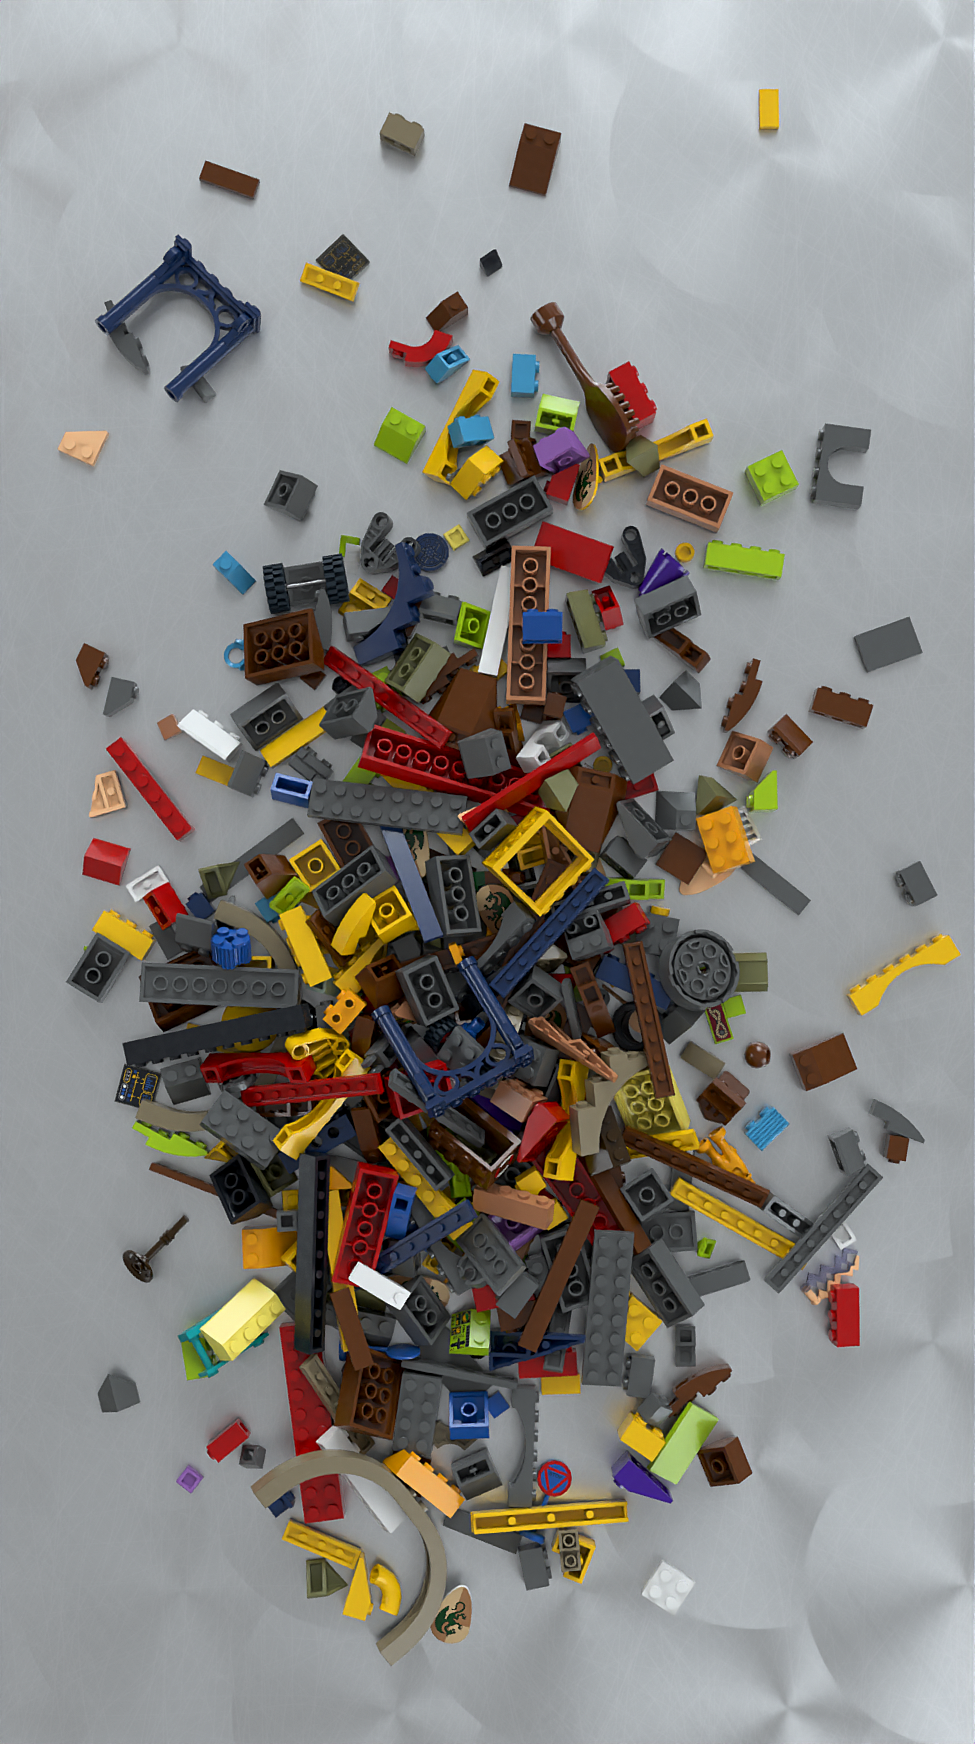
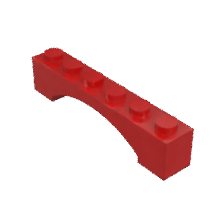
(150, 789)
(224, 1066)

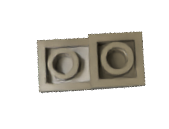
(702, 1060)
(569, 1550)

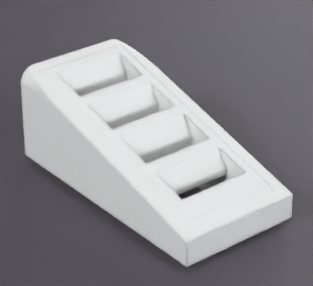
(754, 830)

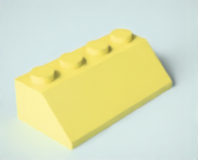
(242, 1320)

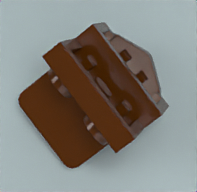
(521, 461)
(722, 1099)

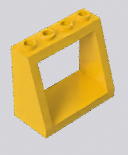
(518, 838)

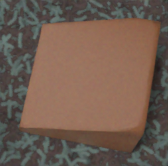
(169, 727)

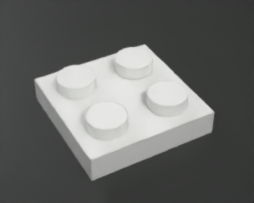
(668, 1587)

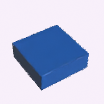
(497, 1404)

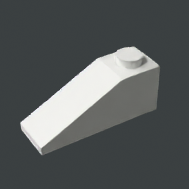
(379, 1285)

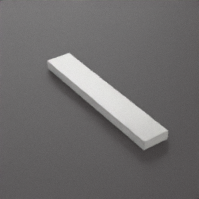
(497, 626)

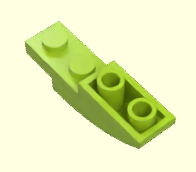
(641, 887)
(177, 1145)

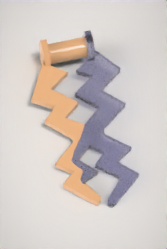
(836, 1270)

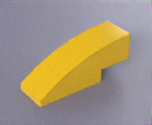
(354, 925)

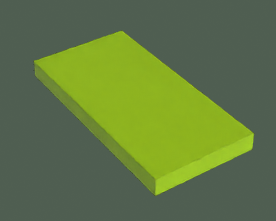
(683, 1443)

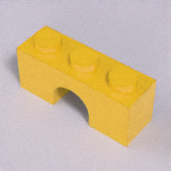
(533, 1182)

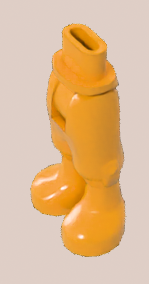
(729, 1159)

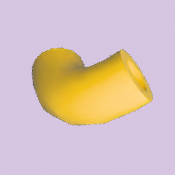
(389, 1587)

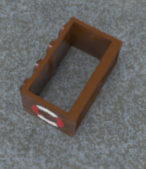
(468, 1163)

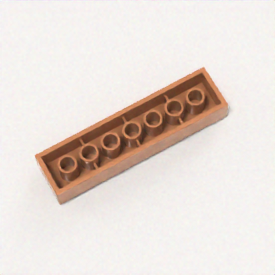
(527, 591)

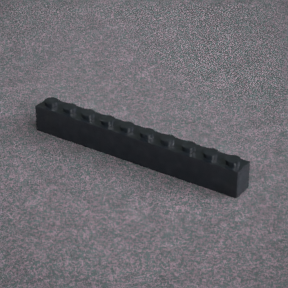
(218, 1034)
(312, 1252)

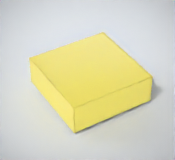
(456, 537)

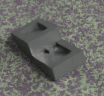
(685, 1346)

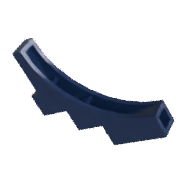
(403, 614)

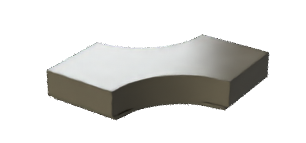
(442, 1437)

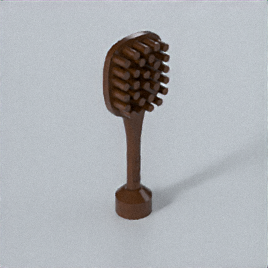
(600, 398)

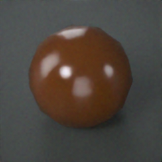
(757, 1055)

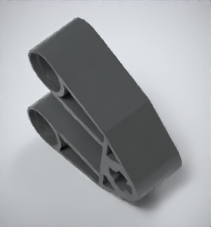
(372, 539)

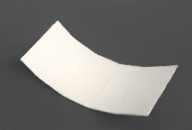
(352, 558)

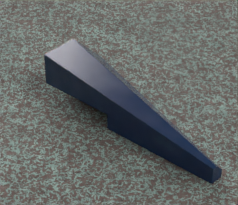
(507, 1352)

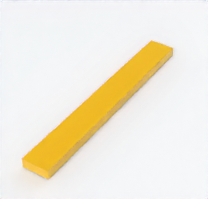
(731, 1218)

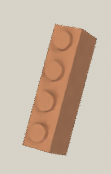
(514, 1205)

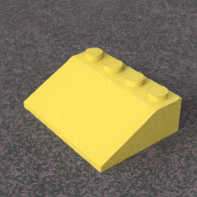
(646, 1113)

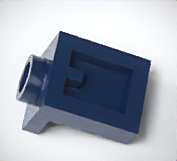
(282, 1504)

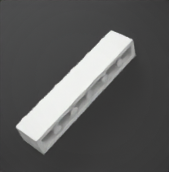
(374, 1497)

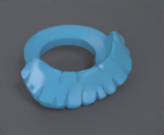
(239, 643)

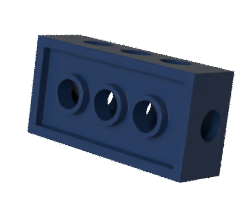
(346, 1128)

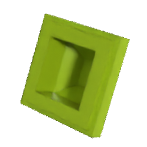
(705, 1247)

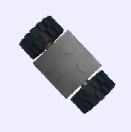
(455, 1046)

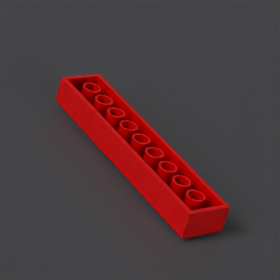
(436, 768)
(310, 1419)

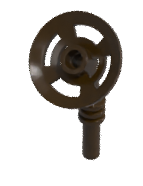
(138, 1265)

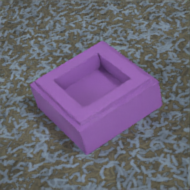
(189, 1479)

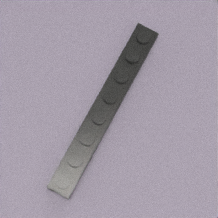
(823, 1228)

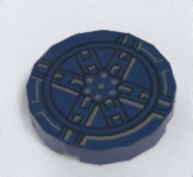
(433, 552)

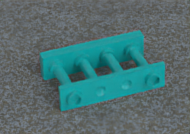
(192, 1335)

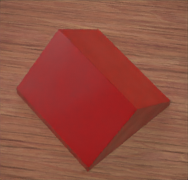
(105, 861)

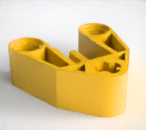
(323, 1044)

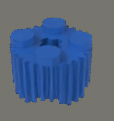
(231, 947)

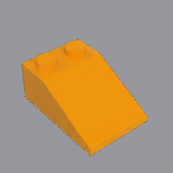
(265, 1246)

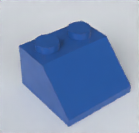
(468, 1415)

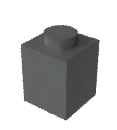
(655, 1409)

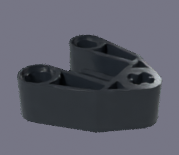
(637, 554)

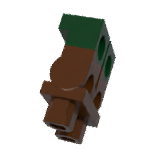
(484, 877)

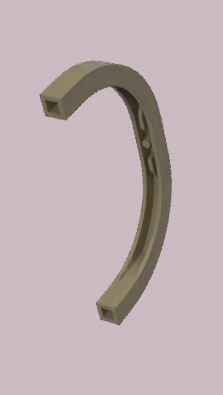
(239, 917)
(336, 1461)

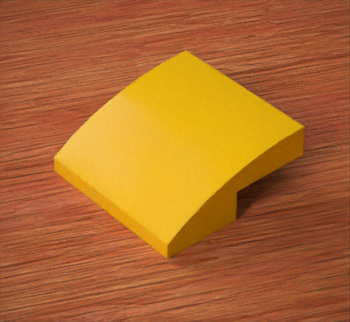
(364, 597)

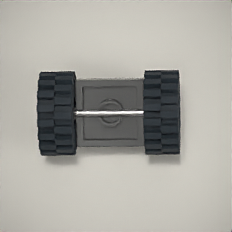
(299, 583)

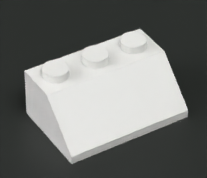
(211, 734)

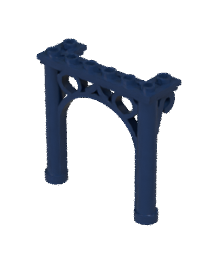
(246, 316)
(416, 1070)

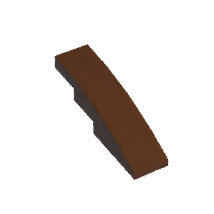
(287, 1109)

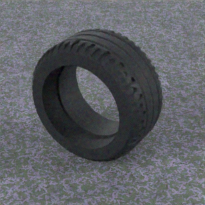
(621, 1023)

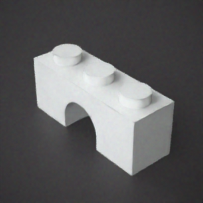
(547, 736)

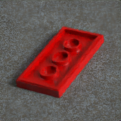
(575, 552)

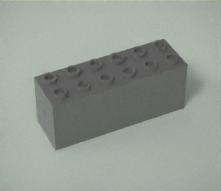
(621, 720)

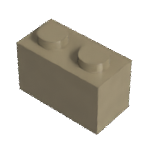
(402, 133)

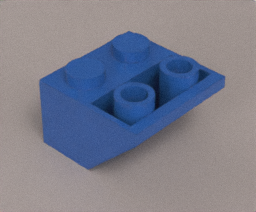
(542, 627)

